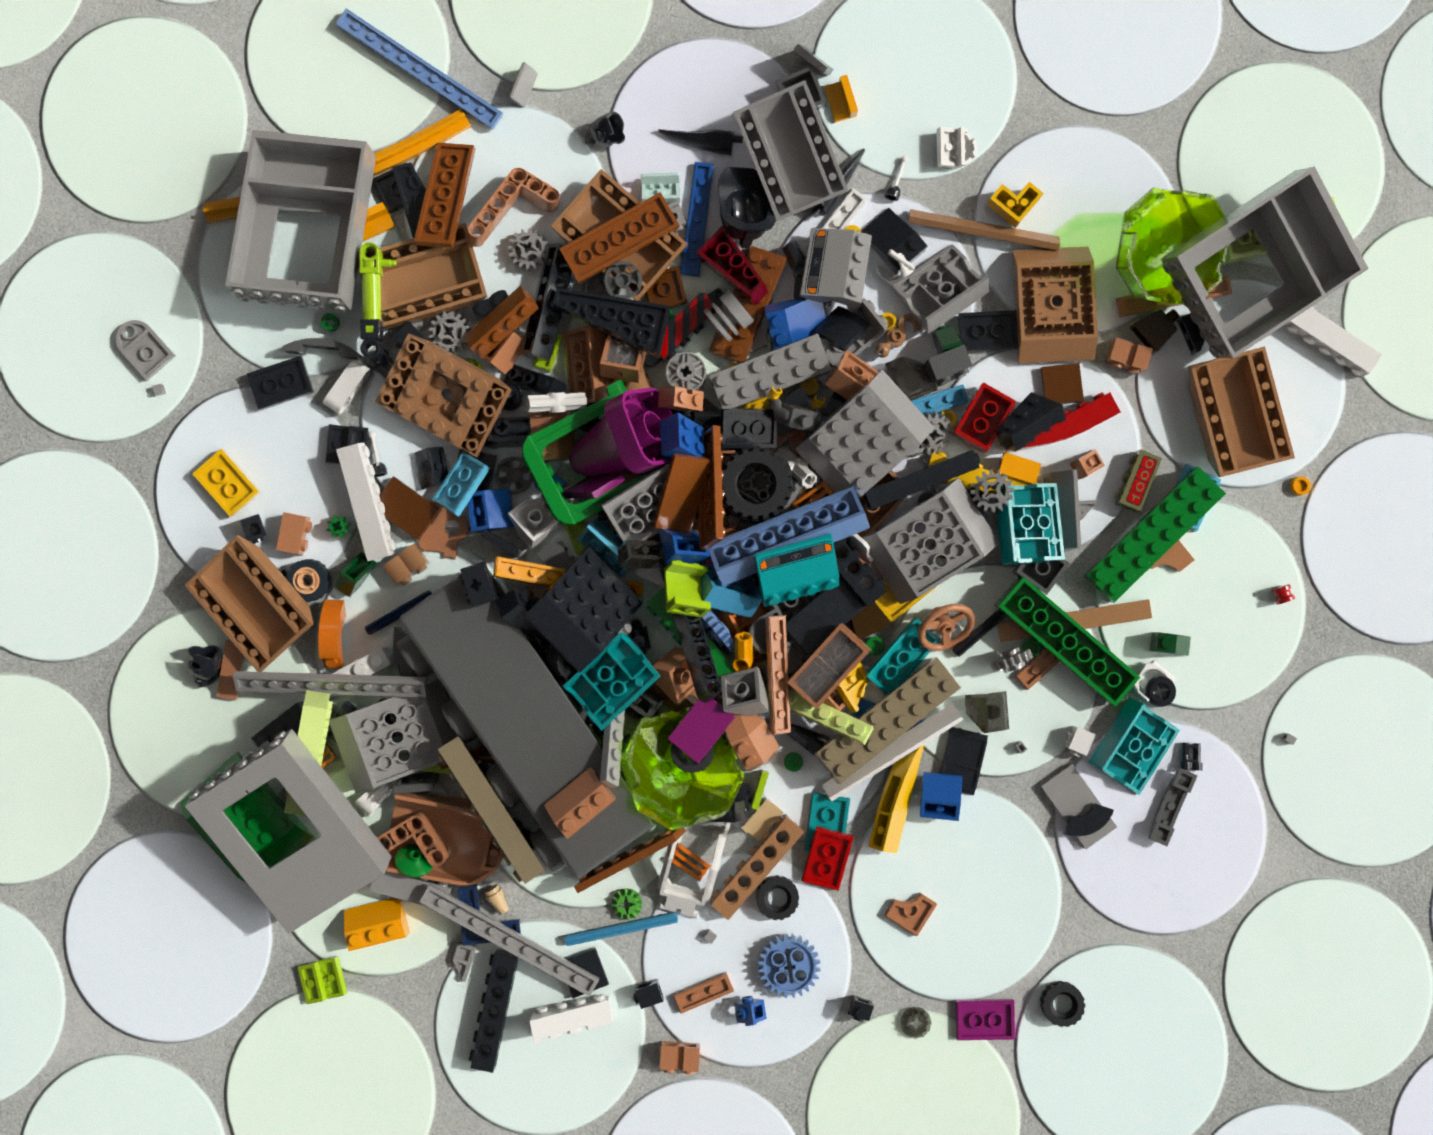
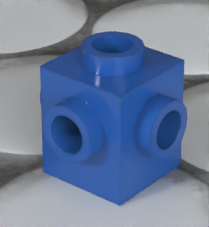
(750, 1010)

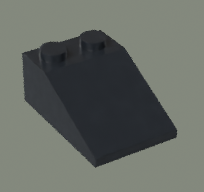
(893, 233)

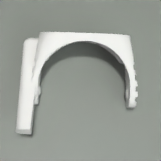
(906, 269)
(1153, 666)

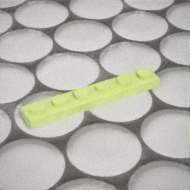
(829, 718)

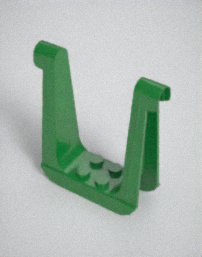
(542, 474)

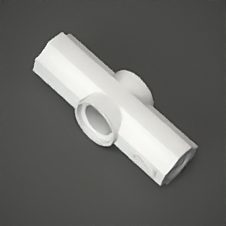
(556, 402)
(798, 467)

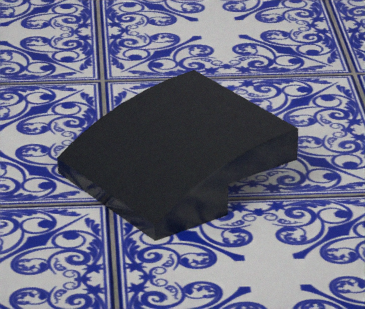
(841, 328)
(343, 436)

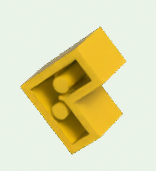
(1013, 207)

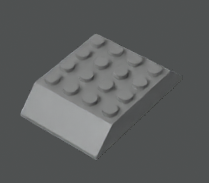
(791, 150)
(865, 437)

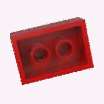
(982, 417)

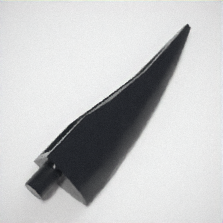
(710, 140)
(847, 171)
(806, 737)

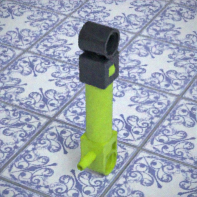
(371, 325)

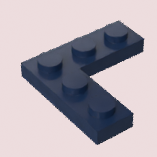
(469, 895)

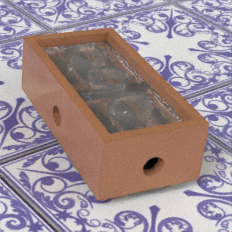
(621, 360)
(829, 665)

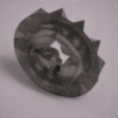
(909, 1016)

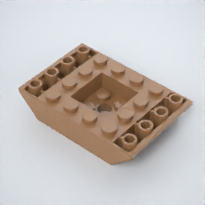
(1050, 331)
(416, 391)

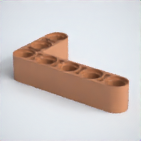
(506, 201)
(418, 834)

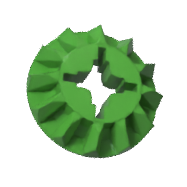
(633, 897)

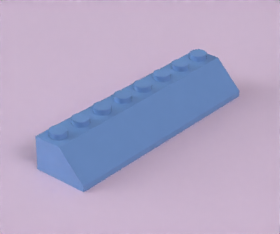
(835, 514)

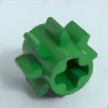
(334, 530)

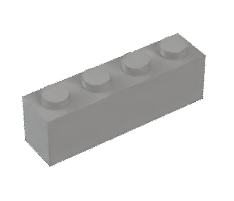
(405, 887)

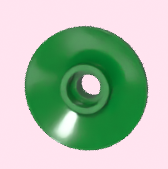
(409, 865)

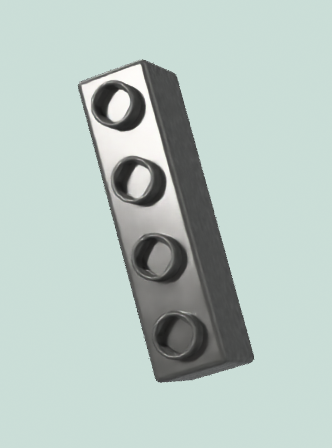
(522, 718)

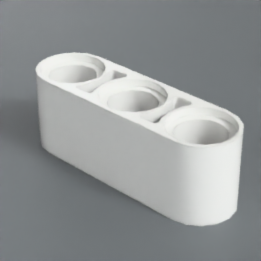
(347, 386)

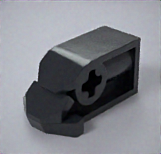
(513, 436)

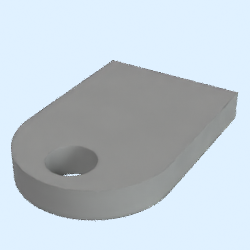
(144, 349)

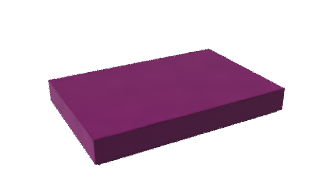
(593, 487)
(701, 729)
(985, 1019)

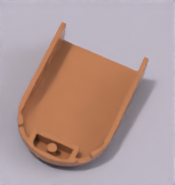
(470, 846)

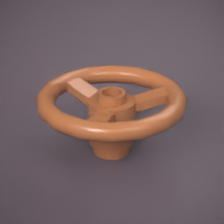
(944, 624)

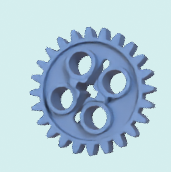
(718, 632)
(772, 968)

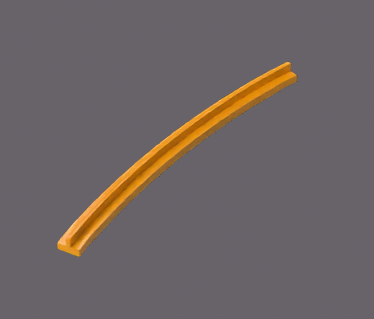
(385, 159)

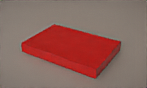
(827, 858)

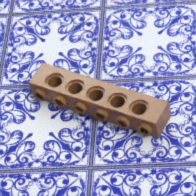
(728, 907)

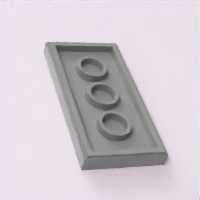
(1074, 797)

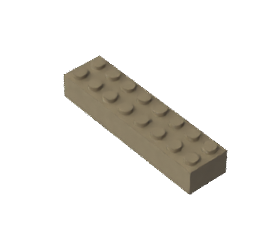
(890, 719)
(491, 809)

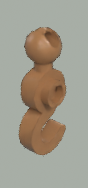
(896, 336)

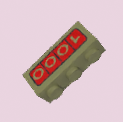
(1137, 480)

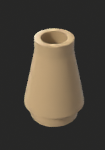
(496, 898)

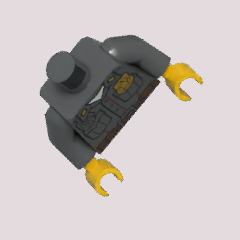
(794, 415)

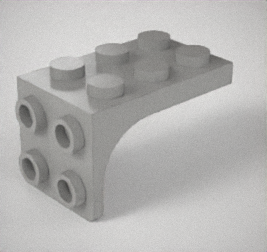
(876, 330)

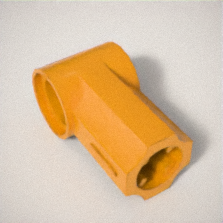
(743, 652)

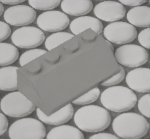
(1069, 506)

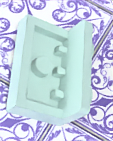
(665, 183)

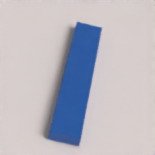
(697, 218)

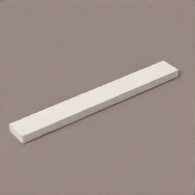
(896, 750)

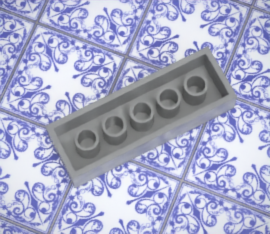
(779, 368)

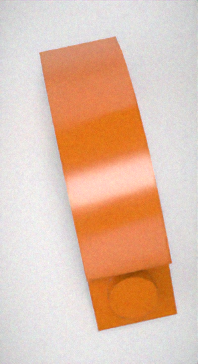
(330, 633)

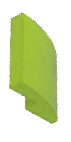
(322, 980)

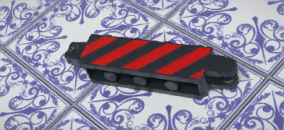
(685, 325)

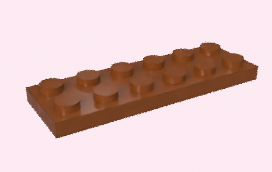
(444, 195)
(619, 237)
(769, 268)
(710, 506)
(626, 859)

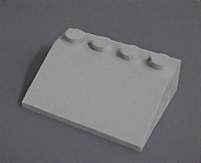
(636, 507)

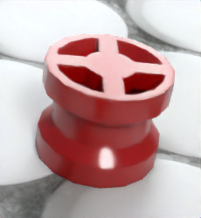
(1283, 594)

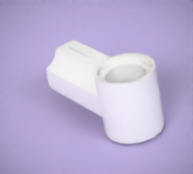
(371, 800)

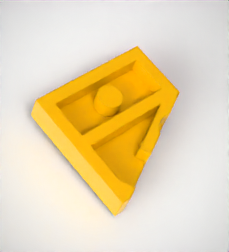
(853, 687)

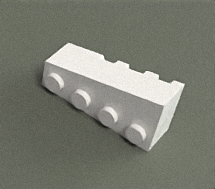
(571, 1017)

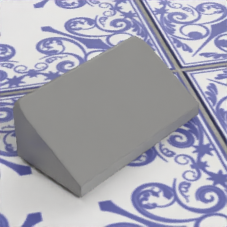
(523, 85)

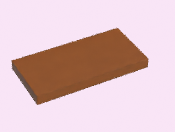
(682, 492)

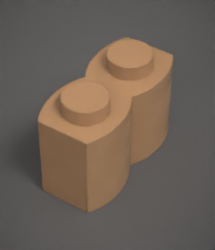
(406, 564)

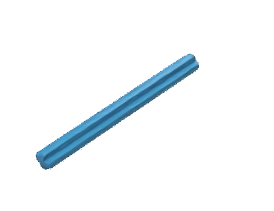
(620, 929)

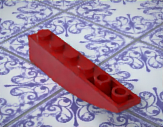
(1078, 421)

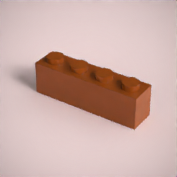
(501, 322)

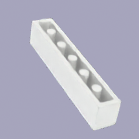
(1335, 341)
(366, 501)

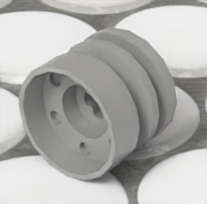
(728, 316)
(679, 364)

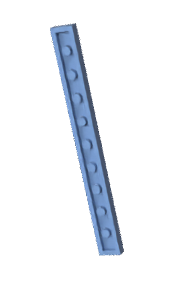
(419, 69)

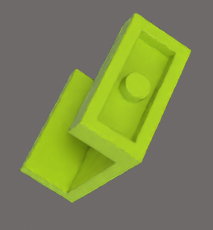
(684, 589)

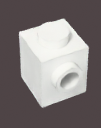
(1079, 741)

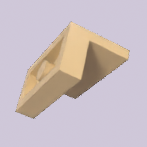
(762, 819)

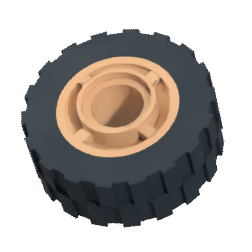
(320, 579)

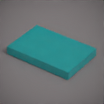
(826, 814)

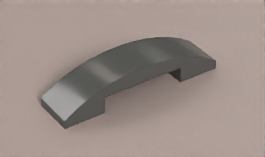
(300, 347)
(1170, 806)

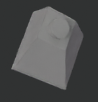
(744, 693)

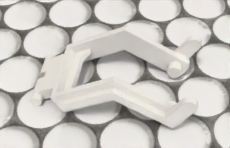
(687, 898)

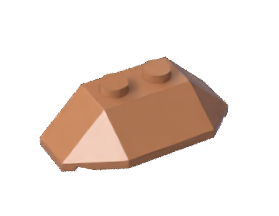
(752, 741)

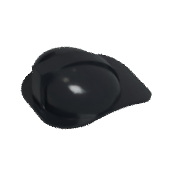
(744, 205)

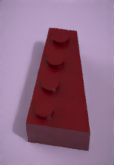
(731, 265)

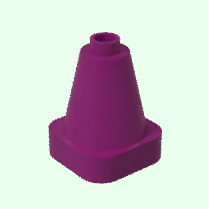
(624, 438)

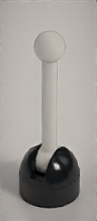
(893, 191)
(379, 467)

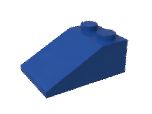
(793, 320)

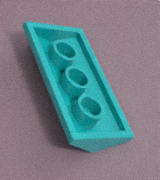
(900, 657)

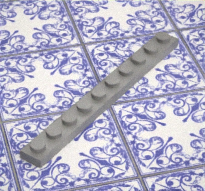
(330, 683)
(613, 742)
(509, 940)

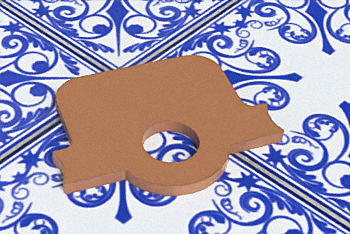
(438, 539)

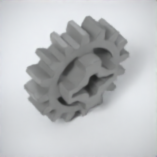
(525, 257)
(455, 327)
(938, 435)
(998, 484)
(1011, 660)

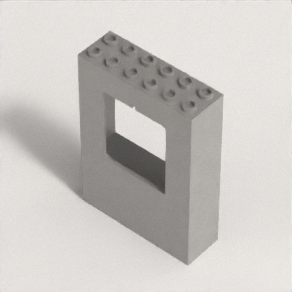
(307, 177)
(1304, 243)
(320, 872)

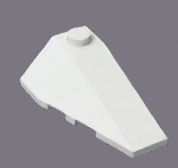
(535, 521)

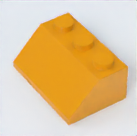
(375, 923)

